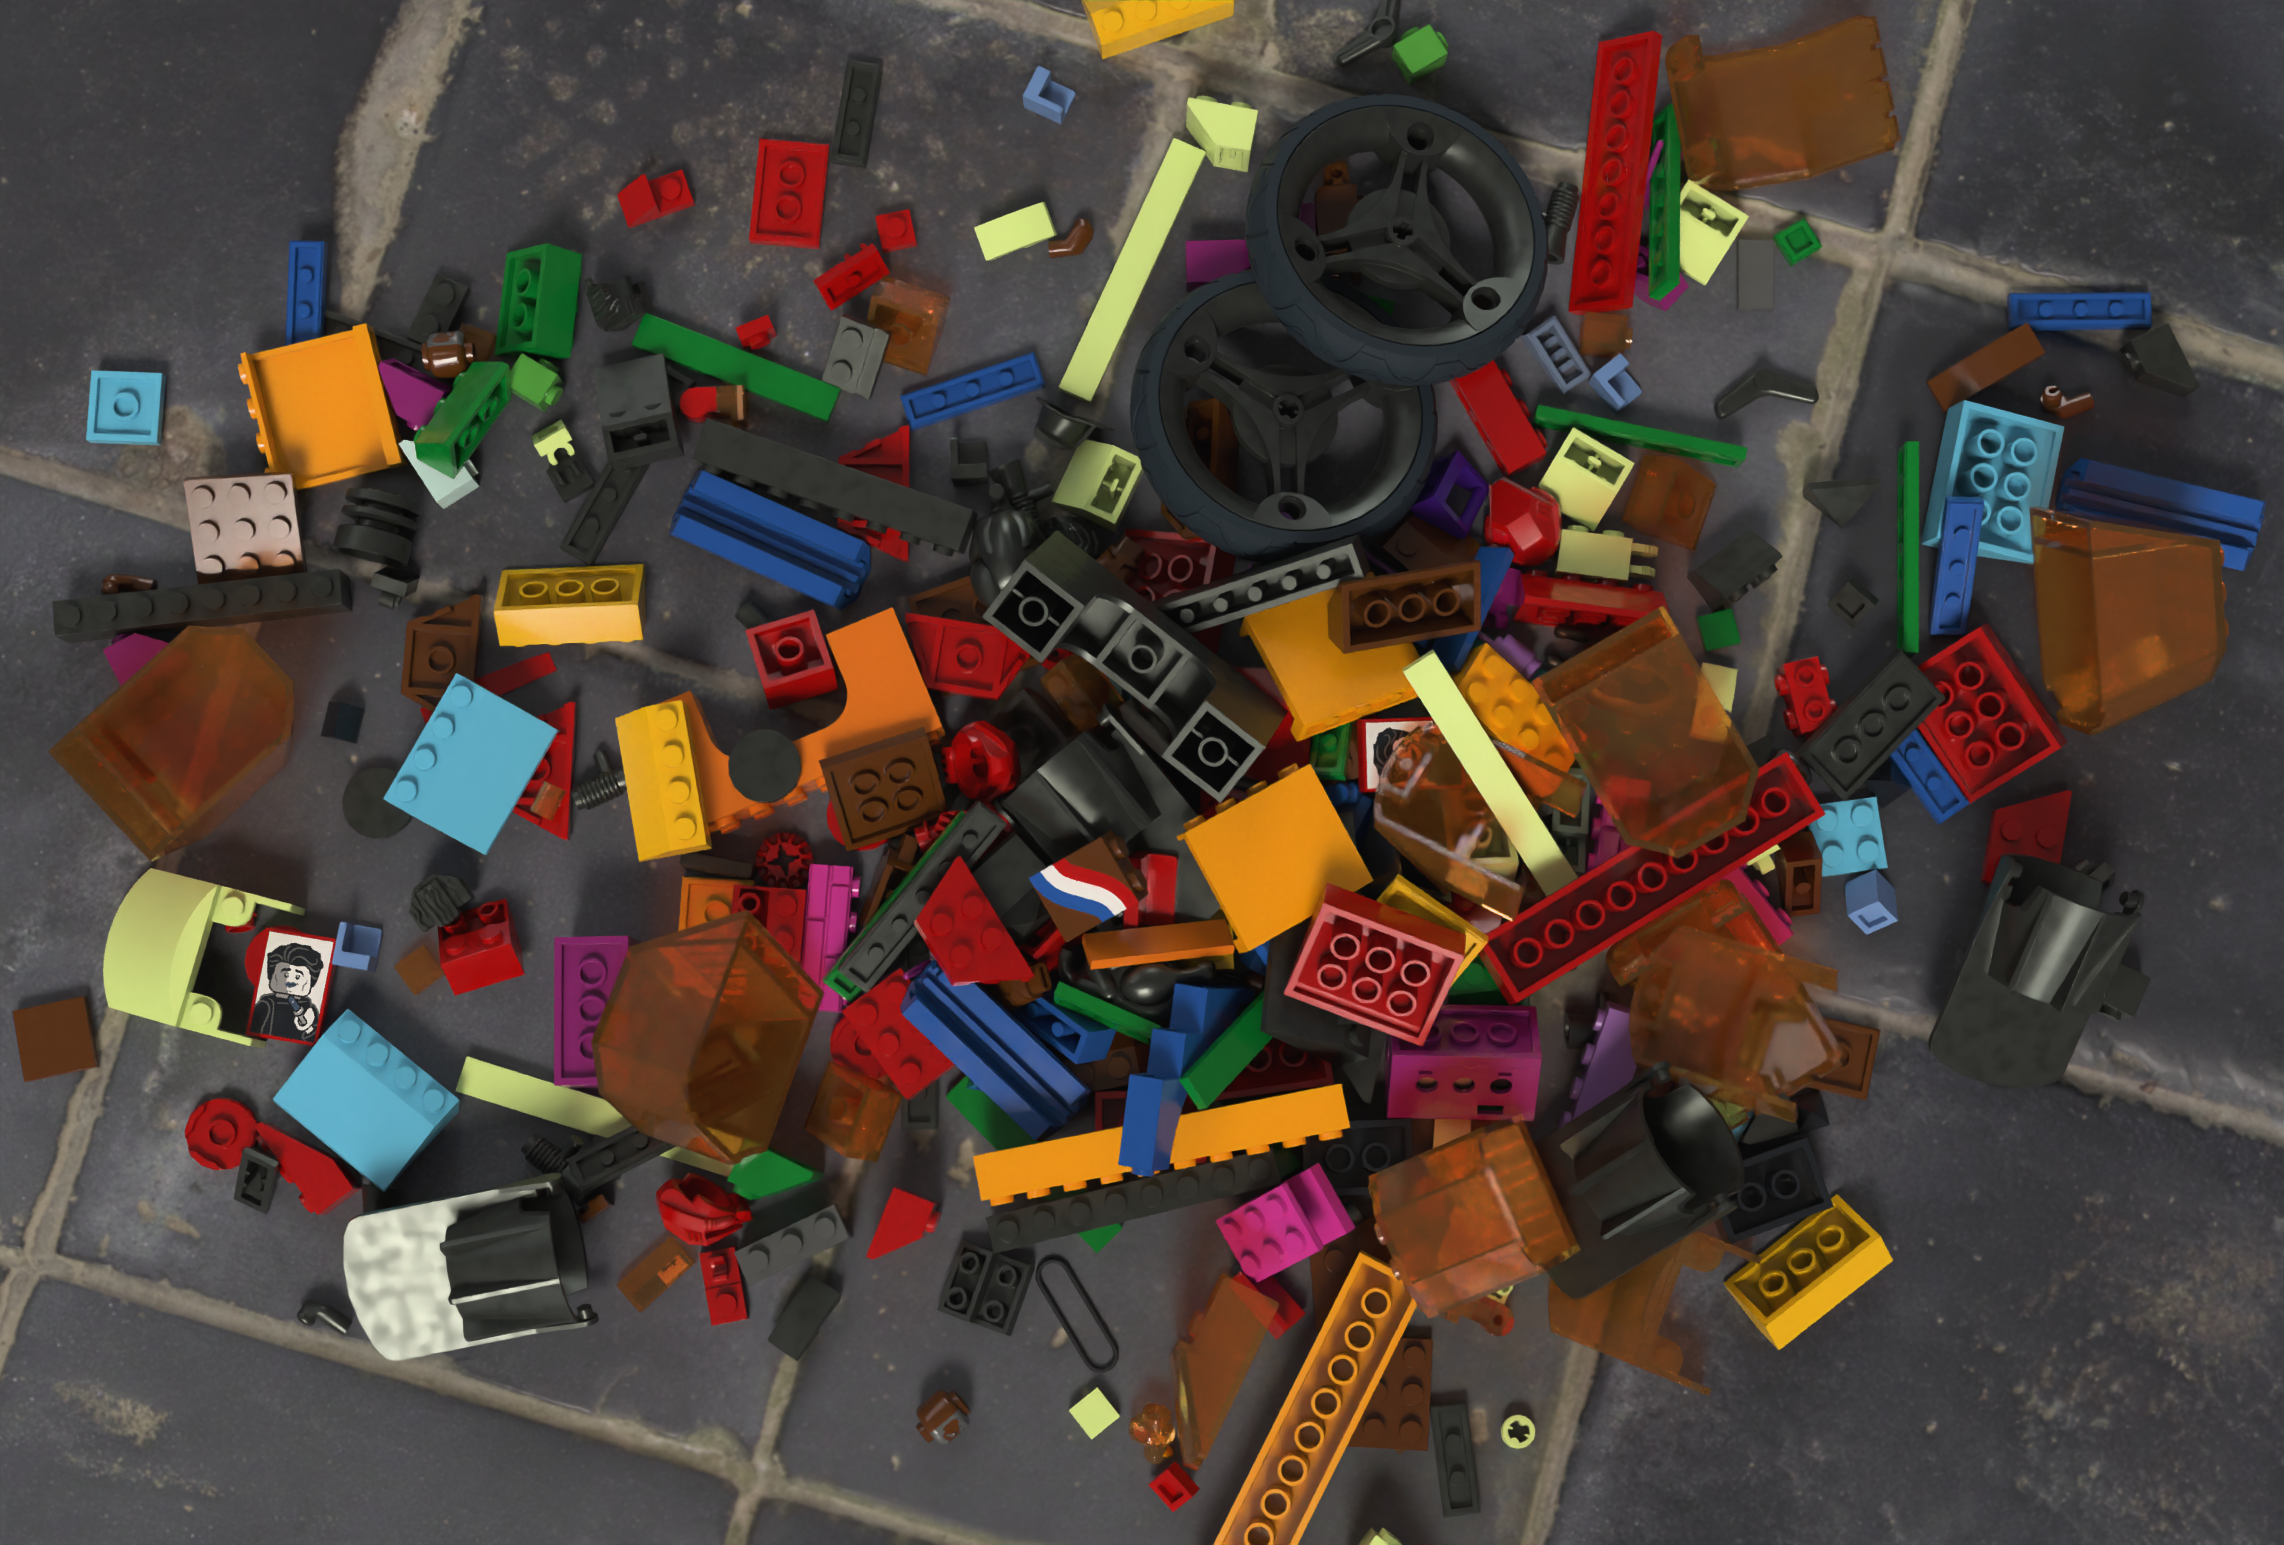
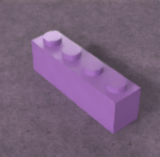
(1606, 1061)

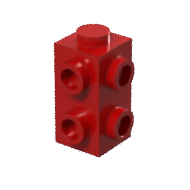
(1804, 695)

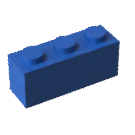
(1065, 1030)

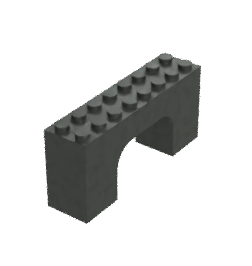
(1079, 606)

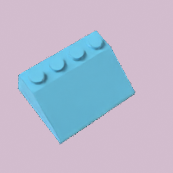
(2005, 462)
(471, 764)
(367, 1100)

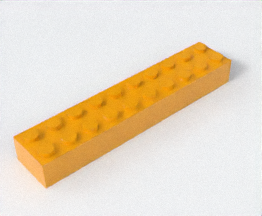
(1198, 1134)
(1321, 1408)

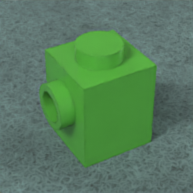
(1419, 53)
(536, 382)

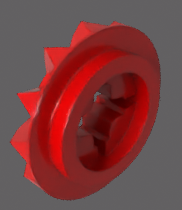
(798, 869)

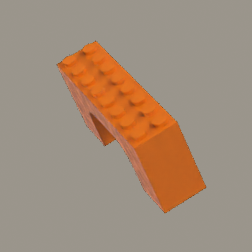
(882, 702)

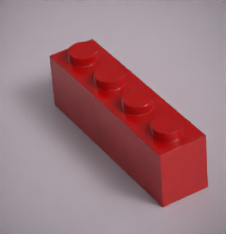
(1500, 419)

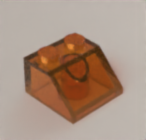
(914, 318)
(1669, 501)
(1079, 692)
(852, 1112)

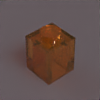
(1604, 335)

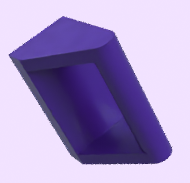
(1431, 501)

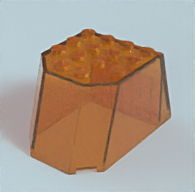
(2124, 614)
(1653, 736)
(184, 739)
(706, 1036)
(1470, 1217)

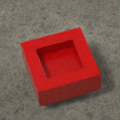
(896, 231)
(756, 333)
(1174, 1486)

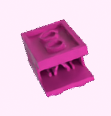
(1285, 1224)

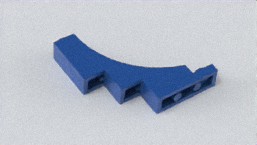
(1157, 1097)

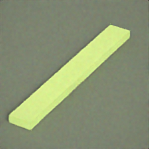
(1132, 271)
(1489, 772)
(560, 1106)

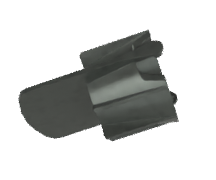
(1106, 786)
(2031, 973)
(1639, 1177)
(467, 1268)

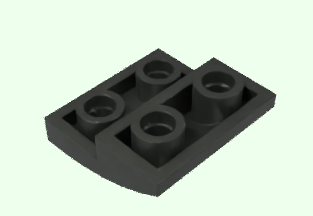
(986, 1288)

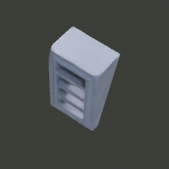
(1546, 361)

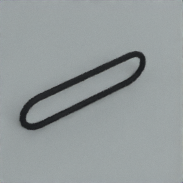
(1089, 1306)

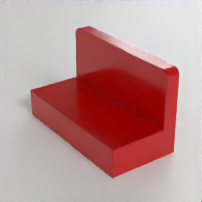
(1162, 880)
(1288, 1310)

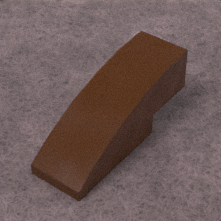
(1986, 367)

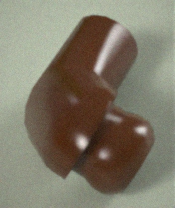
(1075, 242)
(2062, 406)
(129, 583)

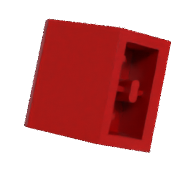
(778, 910)
(480, 948)

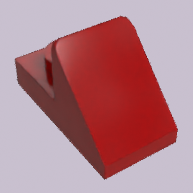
(655, 198)

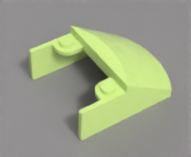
(160, 947)

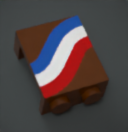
(1090, 885)

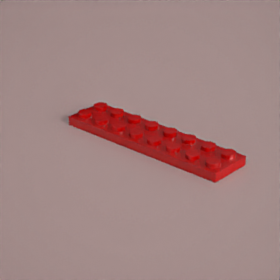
(1615, 173)

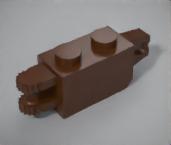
(1333, 206)
(889, 875)

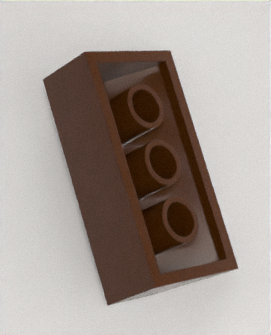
(1406, 607)

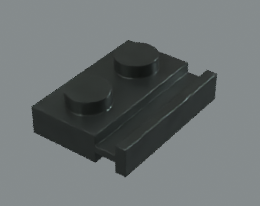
(856, 356)

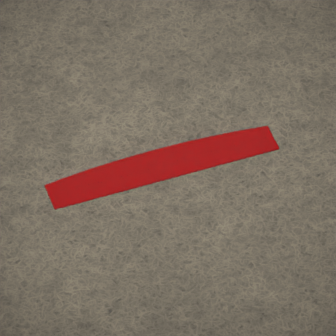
(512, 677)

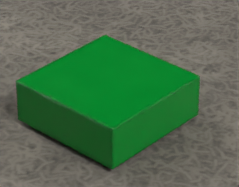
(1797, 242)
(1718, 630)

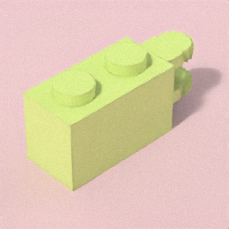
(1600, 556)

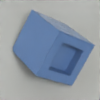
(1047, 97)
(1615, 384)
(1871, 902)
(357, 947)

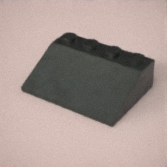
(1302, 1023)

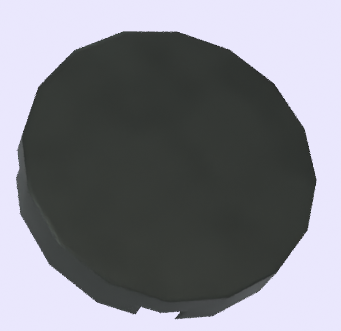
(765, 766)
(367, 809)

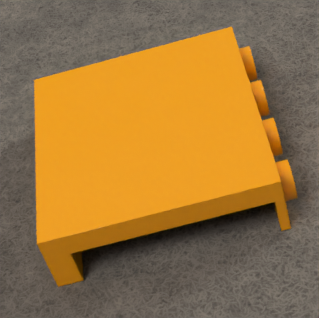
(323, 408)
(1313, 673)
(1274, 855)

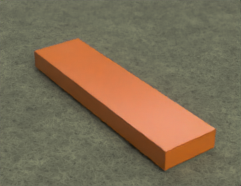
(1158, 944)

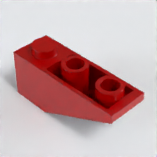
(317, 1174)

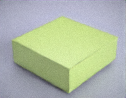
(1094, 1413)

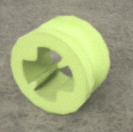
(1522, 1421)

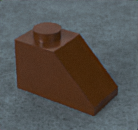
(1799, 874)

